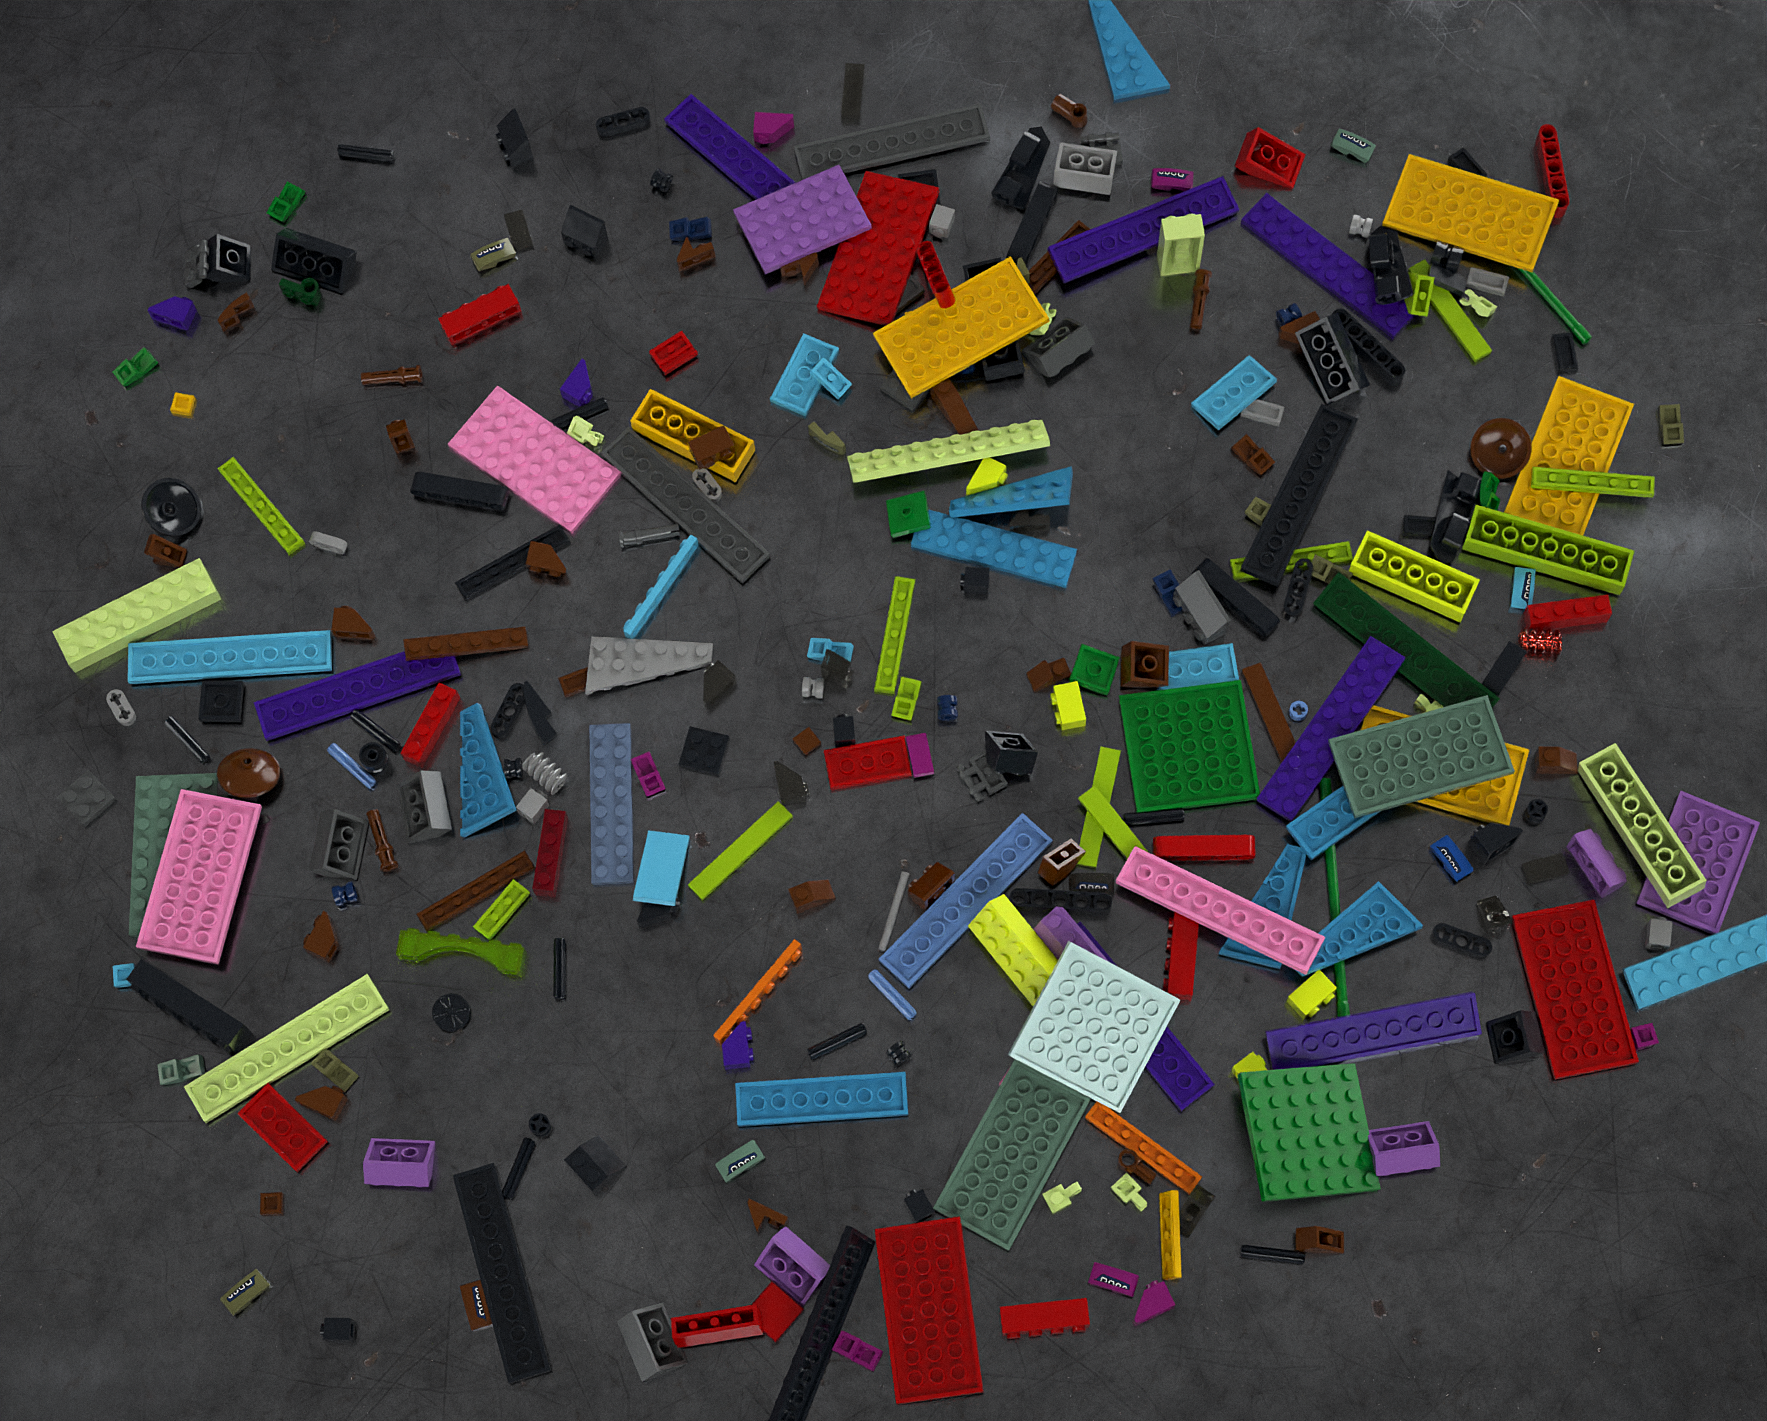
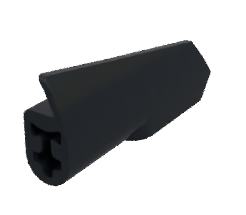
(1023, 168)
(1389, 267)
(1454, 514)

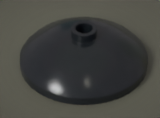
(179, 499)

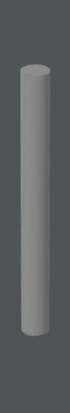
(893, 912)

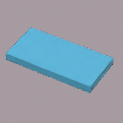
(797, 386)
(1233, 392)
(1201, 666)
(661, 868)

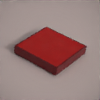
(777, 1311)

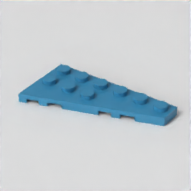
(1124, 57)
(1031, 493)
(482, 779)
(1276, 894)
(1363, 926)

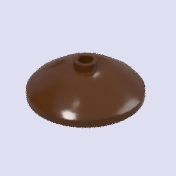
(1487, 443)
(248, 772)

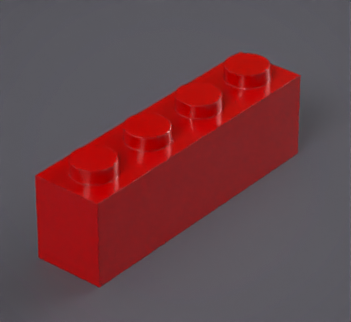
(479, 314)
(1568, 613)
(430, 725)
(1182, 957)
(1044, 1317)
(717, 1326)

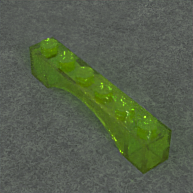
(419, 946)

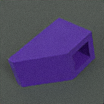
(736, 1048)

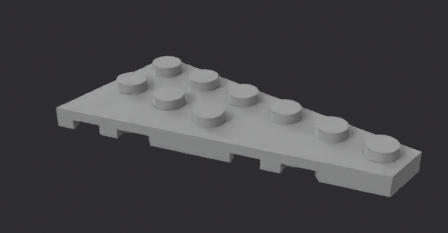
(638, 660)

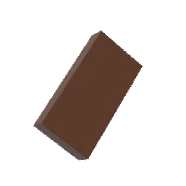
(574, 682)

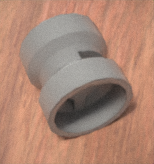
(1356, 226)
(818, 687)

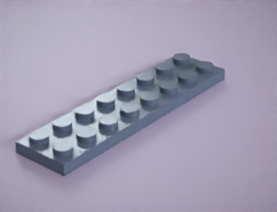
(611, 804)

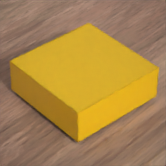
(182, 404)

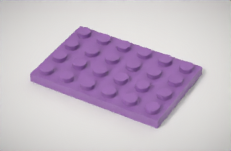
(802, 219)
(1719, 847)

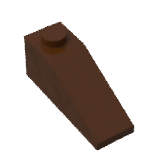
(953, 407)

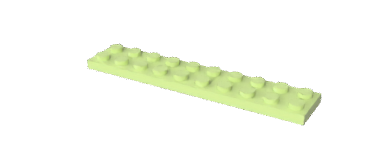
(948, 450)
(286, 1048)

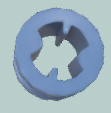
(1293, 714)

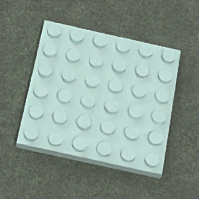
(1094, 1027)

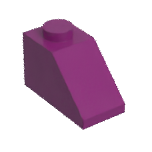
(771, 126)
(1154, 1301)

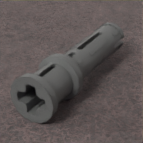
(638, 536)

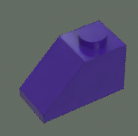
(174, 311)
(577, 386)

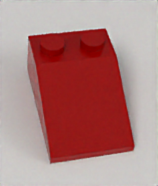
(1269, 158)

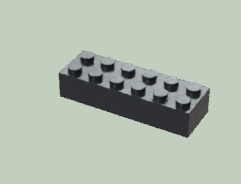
(1008, 359)
(189, 1007)

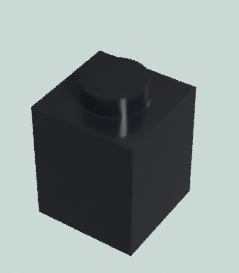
(975, 580)
(844, 730)
(918, 1205)
(337, 1330)

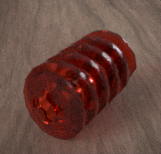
(1540, 640)

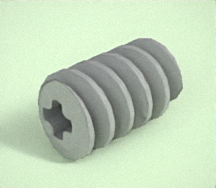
(544, 773)

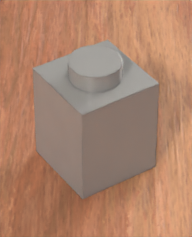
(941, 221)
(533, 805)
(1658, 934)

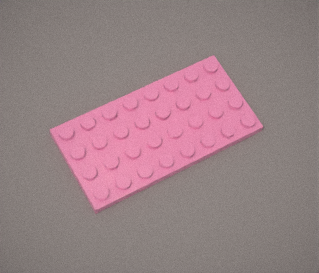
(534, 459)
(199, 876)

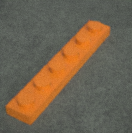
(764, 986)
(1145, 1148)

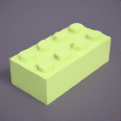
(1180, 244)

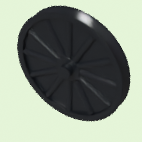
(451, 1012)

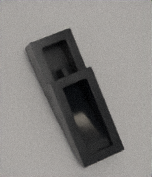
(1504, 668)
(538, 715)

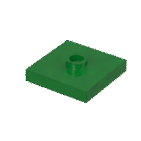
(908, 514)
(1094, 669)

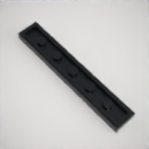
(507, 564)

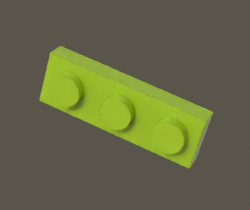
(501, 910)

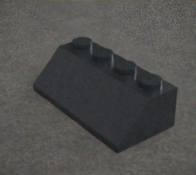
(314, 258)
(1332, 358)

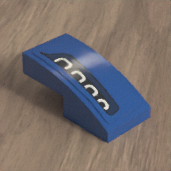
(1452, 858)

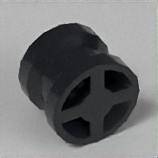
(661, 180)
(513, 768)
(1536, 806)
(899, 1053)
(538, 1121)

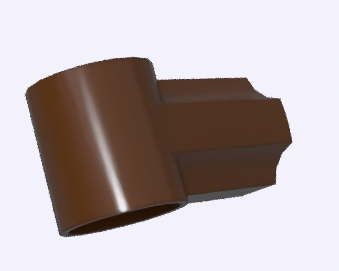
(1069, 110)

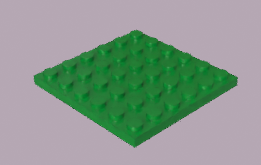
(1189, 747)
(1308, 1132)

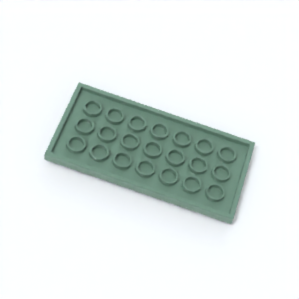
(1421, 756)
(153, 814)
(1012, 1154)

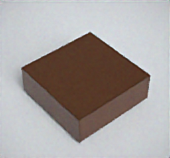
(806, 741)
(271, 1203)

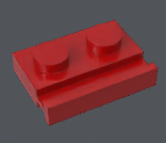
(673, 353)

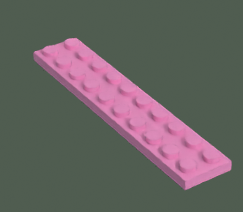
(1220, 910)

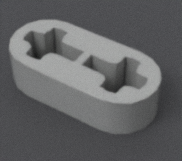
(710, 482)
(328, 542)
(125, 705)

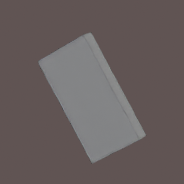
(1487, 281)
(1264, 412)

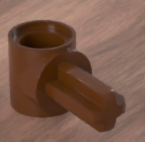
(1137, 1167)

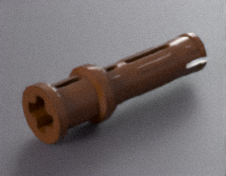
(1200, 290)
(401, 375)
(383, 848)

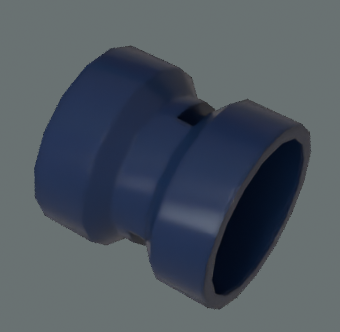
(1289, 314)
(947, 707)
(340, 896)

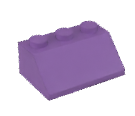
(1596, 862)
(1404, 1148)
(399, 1162)
(793, 1266)

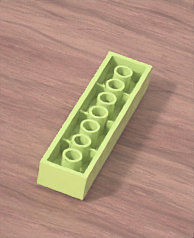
(136, 615)
(1641, 825)

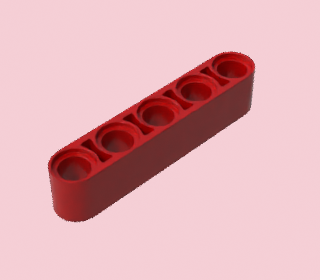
(1552, 162)
(935, 274)
(1204, 847)

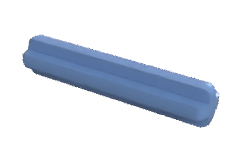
(351, 765)
(892, 994)

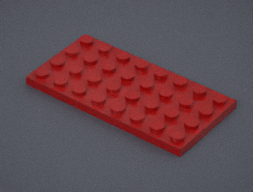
(876, 265)
(1574, 989)
(928, 1310)

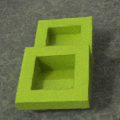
(906, 698)

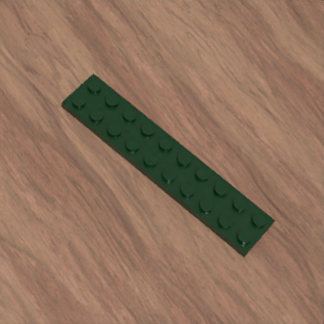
(1423, 662)

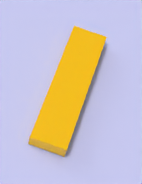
(1170, 1235)

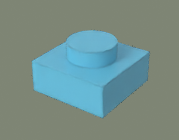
(120, 974)

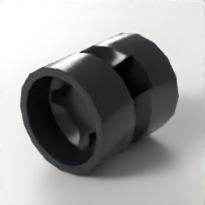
(1447, 256)
(378, 762)

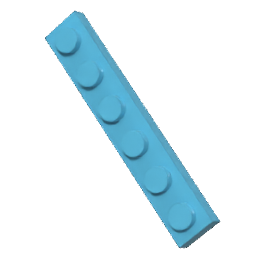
(665, 580)

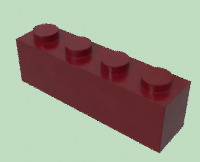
(550, 853)

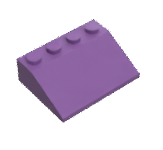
(1059, 928)

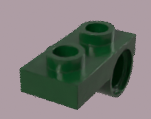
(299, 291)

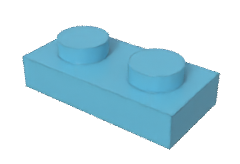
(830, 378)

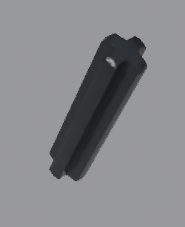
(365, 152)
(583, 412)
(375, 730)
(187, 739)
(1154, 817)
(559, 969)
(837, 1041)
(518, 1168)
(1273, 1254)

